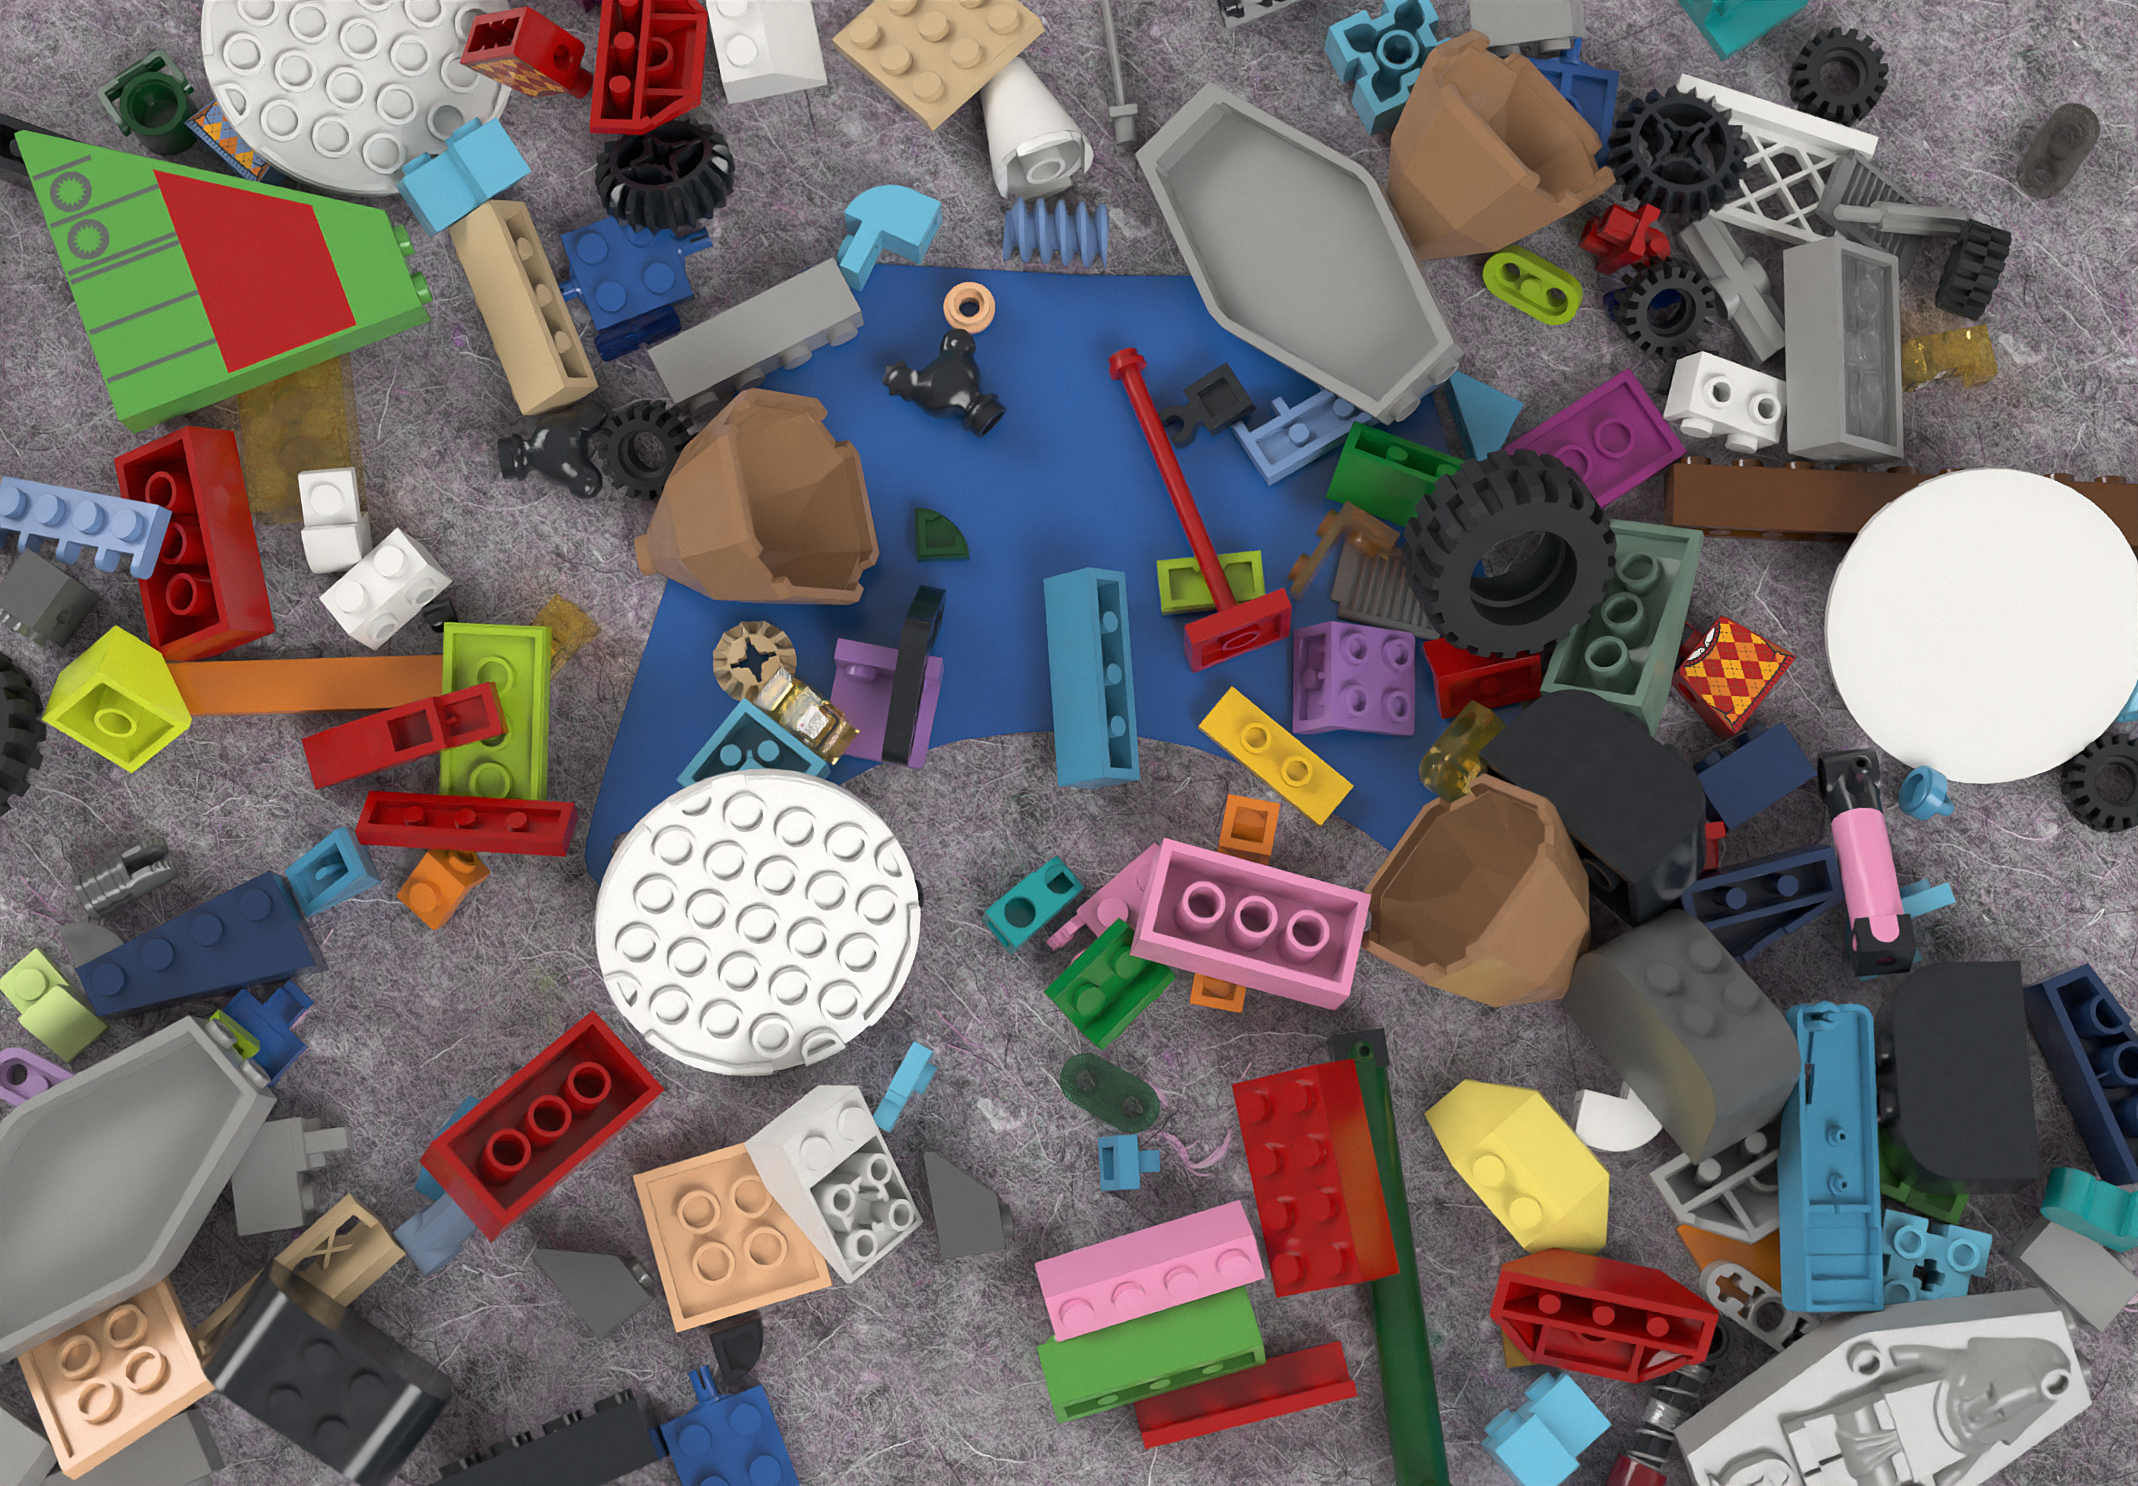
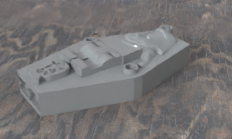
(1300, 253)
(118, 1175)
(1897, 1397)

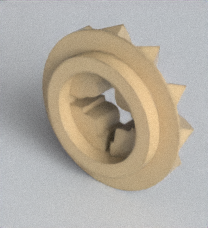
(732, 649)

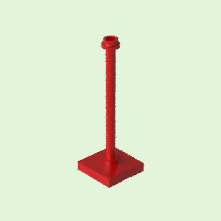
(1235, 626)

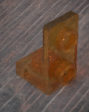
(1367, 537)

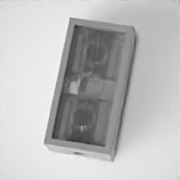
(1843, 353)

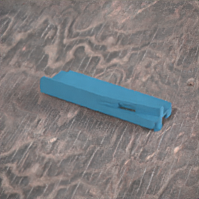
(1831, 1166)

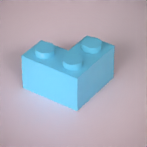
(472, 170)
(748, 742)
(1546, 1433)

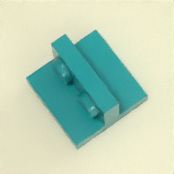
(1738, 23)

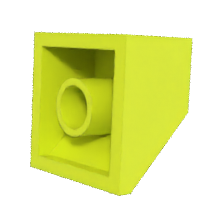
(119, 700)

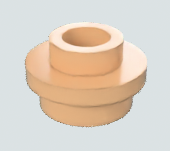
(966, 293)

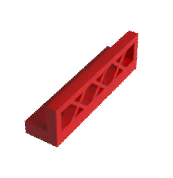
(1251, 1395)

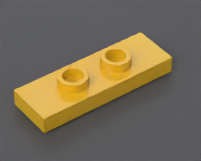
(1275, 757)

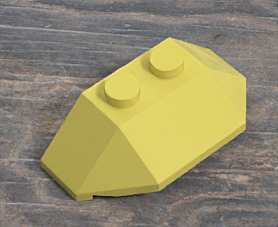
(1525, 1165)

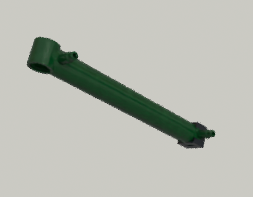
(1397, 1299)

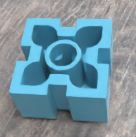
(1360, 50)
(1948, 1253)

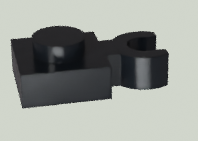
(1214, 402)

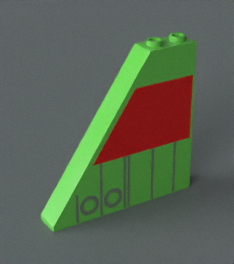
(213, 278)

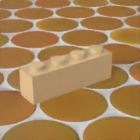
(523, 307)

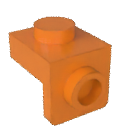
(441, 884)

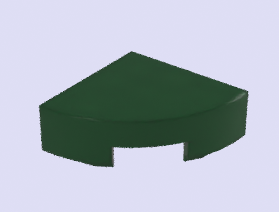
(938, 538)

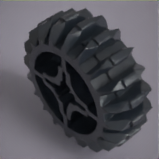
(1674, 126)
(665, 176)

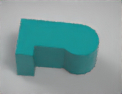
(1032, 904)
(2091, 1208)

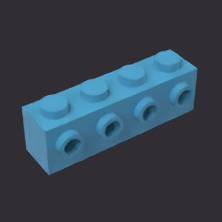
(1091, 678)

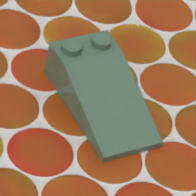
(1637, 630)

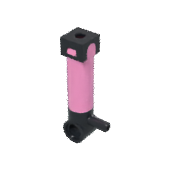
(1881, 932)

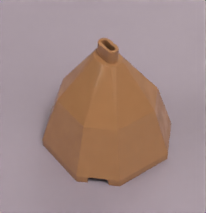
(1487, 152)
(764, 508)
(1483, 898)

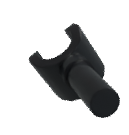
(438, 613)

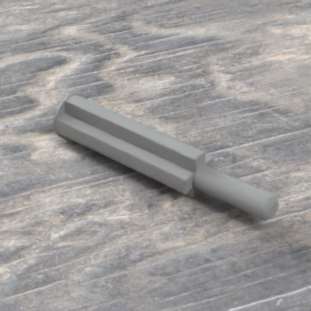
(1906, 218)

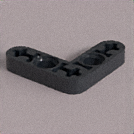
(916, 643)

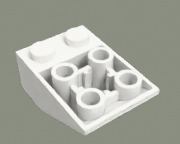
(836, 1178)

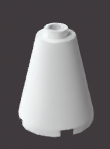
(1030, 135)

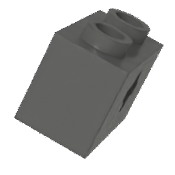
(43, 600)

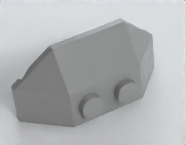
(1730, 1191)

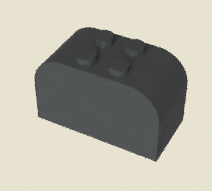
(1686, 1031)

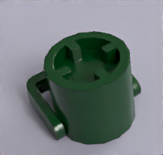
(152, 104)

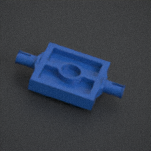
(1586, 88)
(627, 272)
(728, 1439)

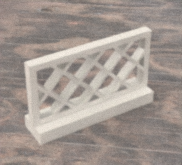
(1780, 131)

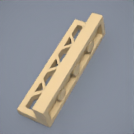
(342, 1265)

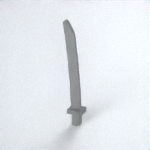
(1122, 114)

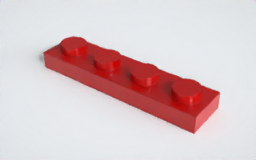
(467, 823)

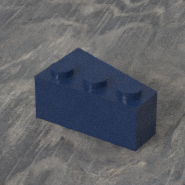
(1764, 897)

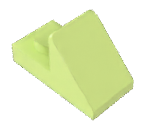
(52, 1006)

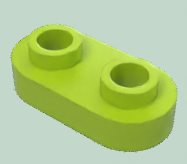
(1532, 287)

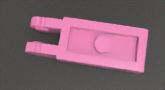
(1117, 899)

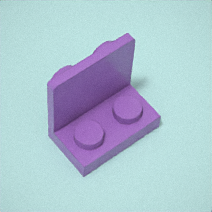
(1353, 679)
(864, 694)

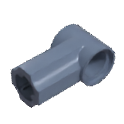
(435, 1235)

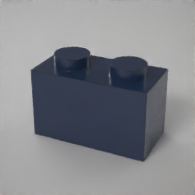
(1753, 775)

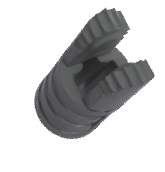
(125, 878)

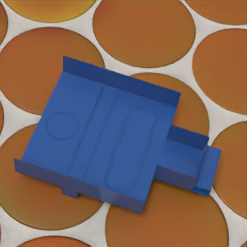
(271, 1026)

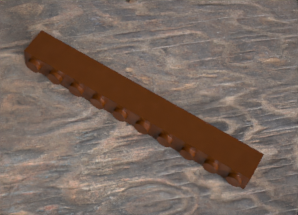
(1826, 504)

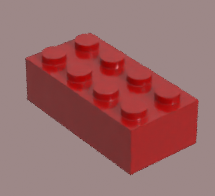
(209, 570)
(541, 1125)
(1315, 1178)

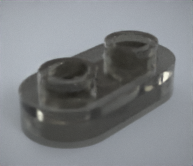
(2057, 154)

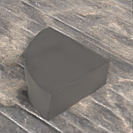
(89, 941)

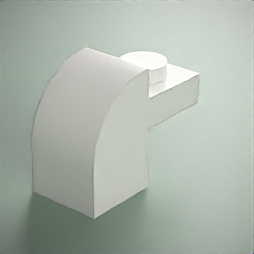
(334, 529)
(1612, 1122)

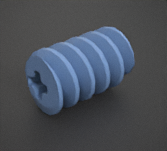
(1056, 232)

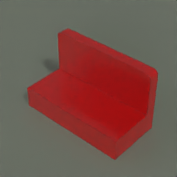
(1485, 680)

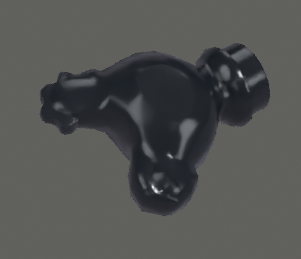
(949, 385)
(559, 450)

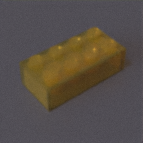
(297, 427)

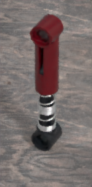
(1666, 1413)

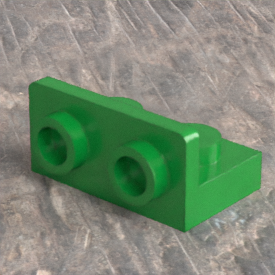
(1108, 986)

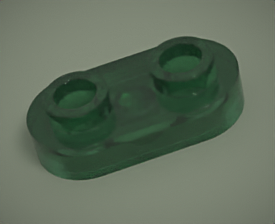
(1110, 1091)

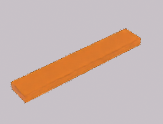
(306, 684)

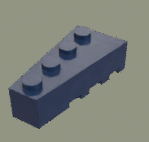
(214, 949)
(2093, 1062)

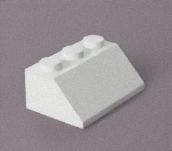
(765, 47)

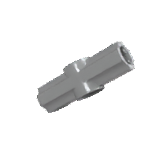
(1739, 287)

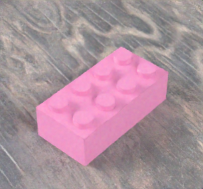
(1250, 924)

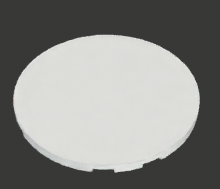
(346, 85)
(1985, 625)
(757, 922)

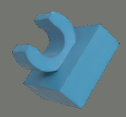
(1122, 1162)

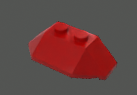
(647, 64)
(1601, 1316)

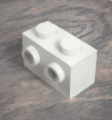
(1726, 402)
(385, 589)

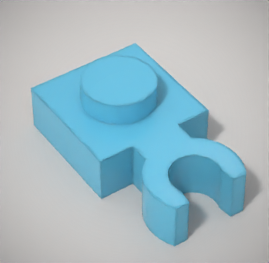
(913, 1075)

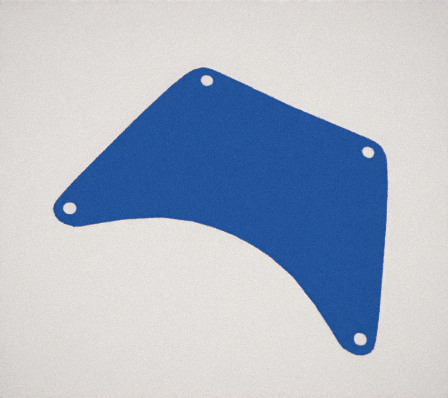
(1036, 497)

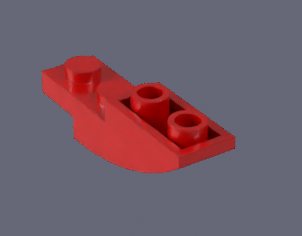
(404, 734)

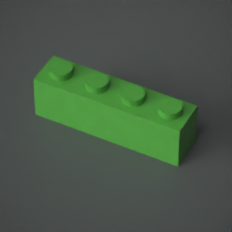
(1152, 1354)

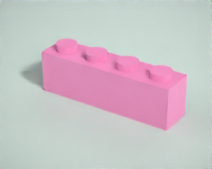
(1149, 1270)

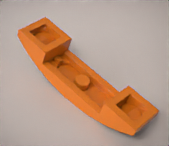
(1249, 835)

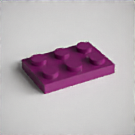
(1608, 438)

